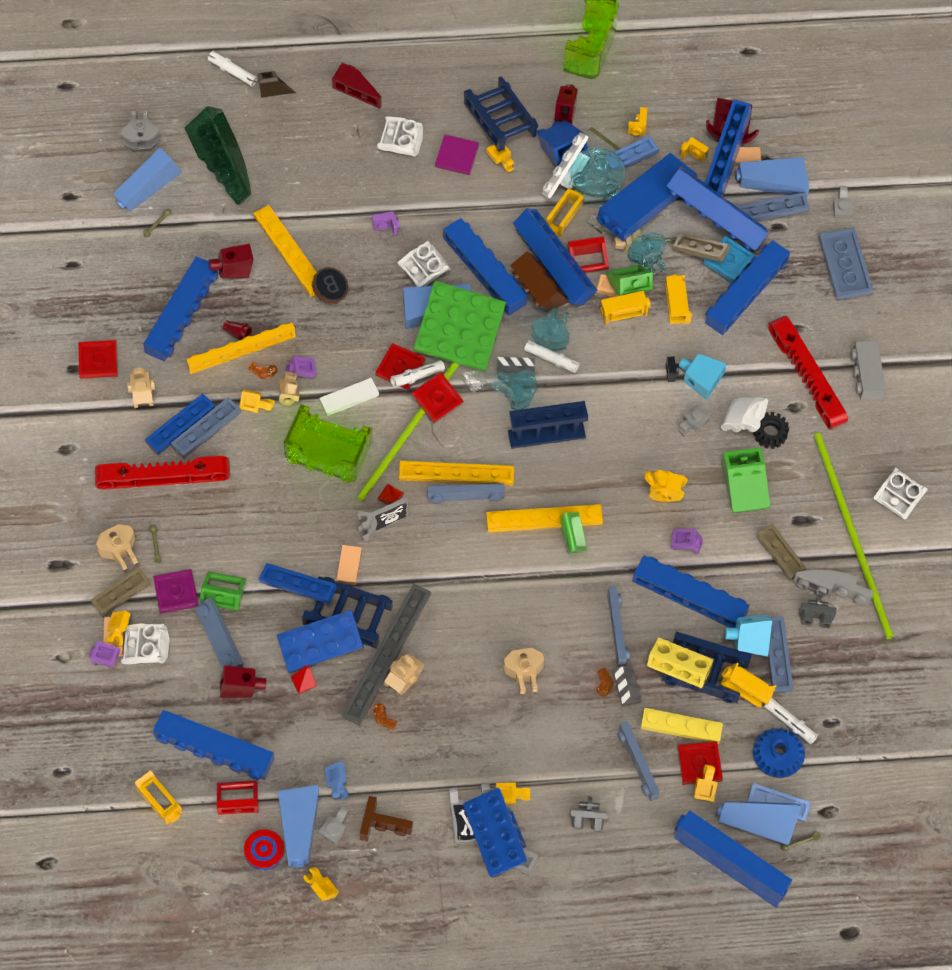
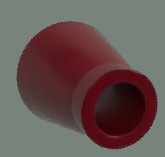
(237, 329)

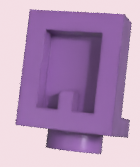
(384, 221)
(302, 366)
(686, 539)
(104, 654)

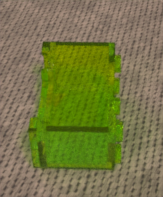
(587, 54)
(326, 446)

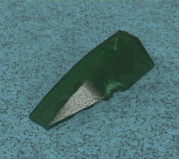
(220, 151)

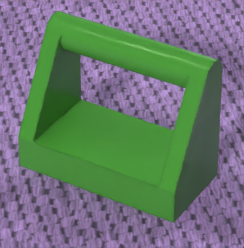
(630, 279)
(573, 532)
(223, 596)

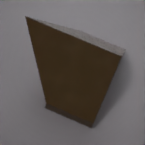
(272, 85)

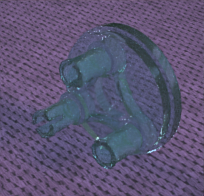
(597, 173)

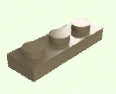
(701, 247)
(780, 551)
(120, 591)

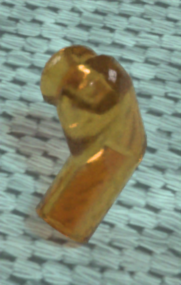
(263, 372)
(606, 683)
(381, 717)

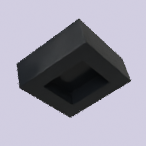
(672, 369)

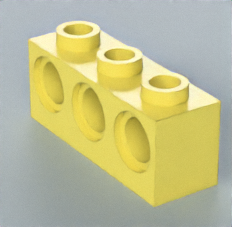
(680, 662)

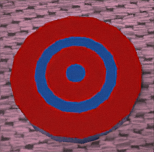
(264, 849)

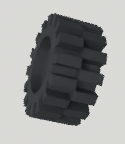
(772, 440)

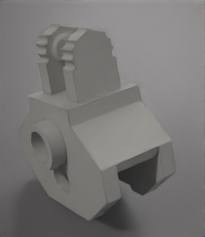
(140, 132)

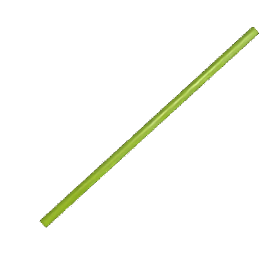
(398, 444)
(853, 535)

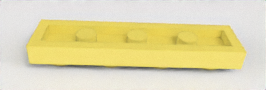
(681, 725)

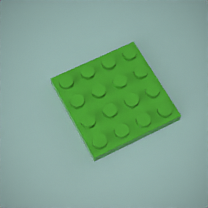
(459, 326)

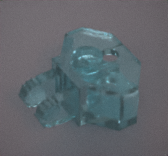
(648, 252)
(552, 330)
(519, 388)

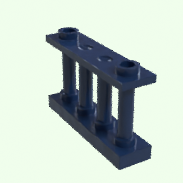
(490, 125)
(547, 424)
(368, 636)
(720, 654)

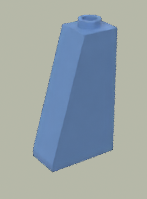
(774, 176)
(147, 180)
(416, 302)
(298, 817)
(761, 818)

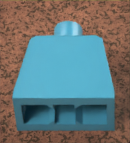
(703, 374)
(751, 634)

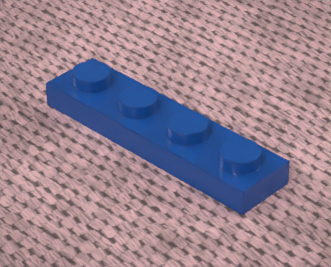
(179, 423)
(297, 583)

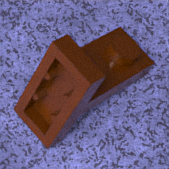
(382, 822)

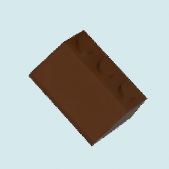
(538, 282)

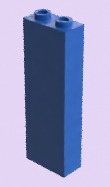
(641, 199)
(732, 858)

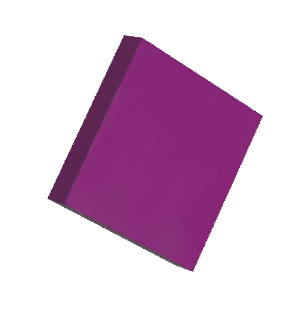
(457, 154)
(175, 591)

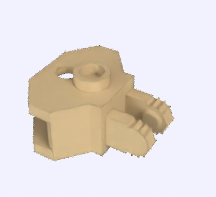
(141, 386)
(118, 545)
(524, 667)
(404, 673)

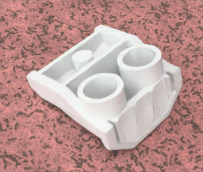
(401, 136)
(424, 264)
(745, 414)
(900, 494)
(145, 644)

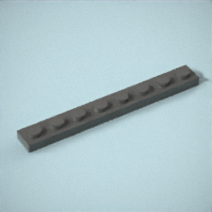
(386, 654)

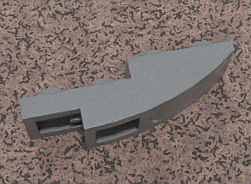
(826, 581)

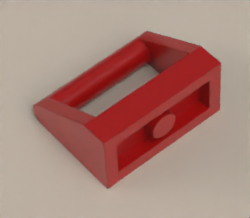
(590, 246)
(237, 806)

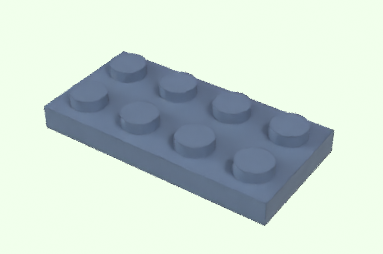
(845, 263)

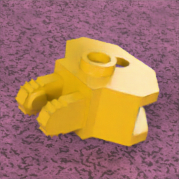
(665, 485)

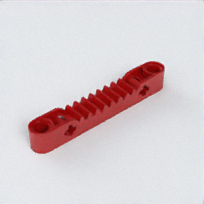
(791, 343)
(111, 475)

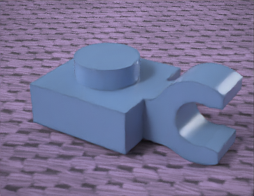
(335, 778)

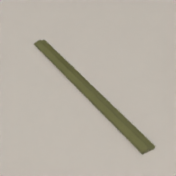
(604, 138)

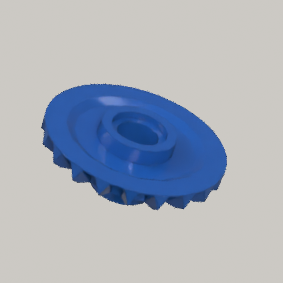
(774, 763)

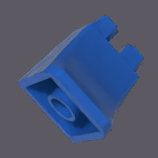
(558, 140)

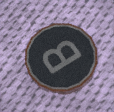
(329, 285)

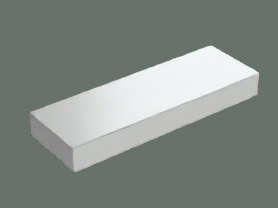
(349, 396)

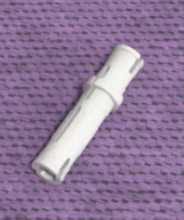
(226, 65)
(551, 356)
(411, 376)
(790, 720)

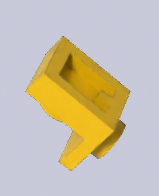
(639, 126)
(695, 148)

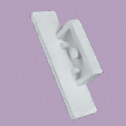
(561, 173)

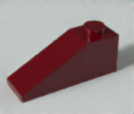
(353, 83)

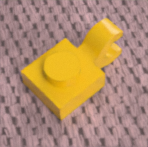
(501, 156)
(252, 401)
(117, 624)
(706, 788)
(512, 793)
(322, 886)

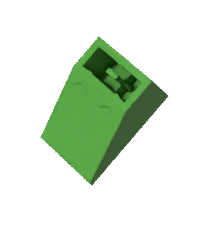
(746, 479)

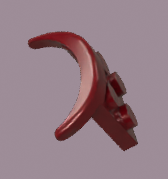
(721, 113)

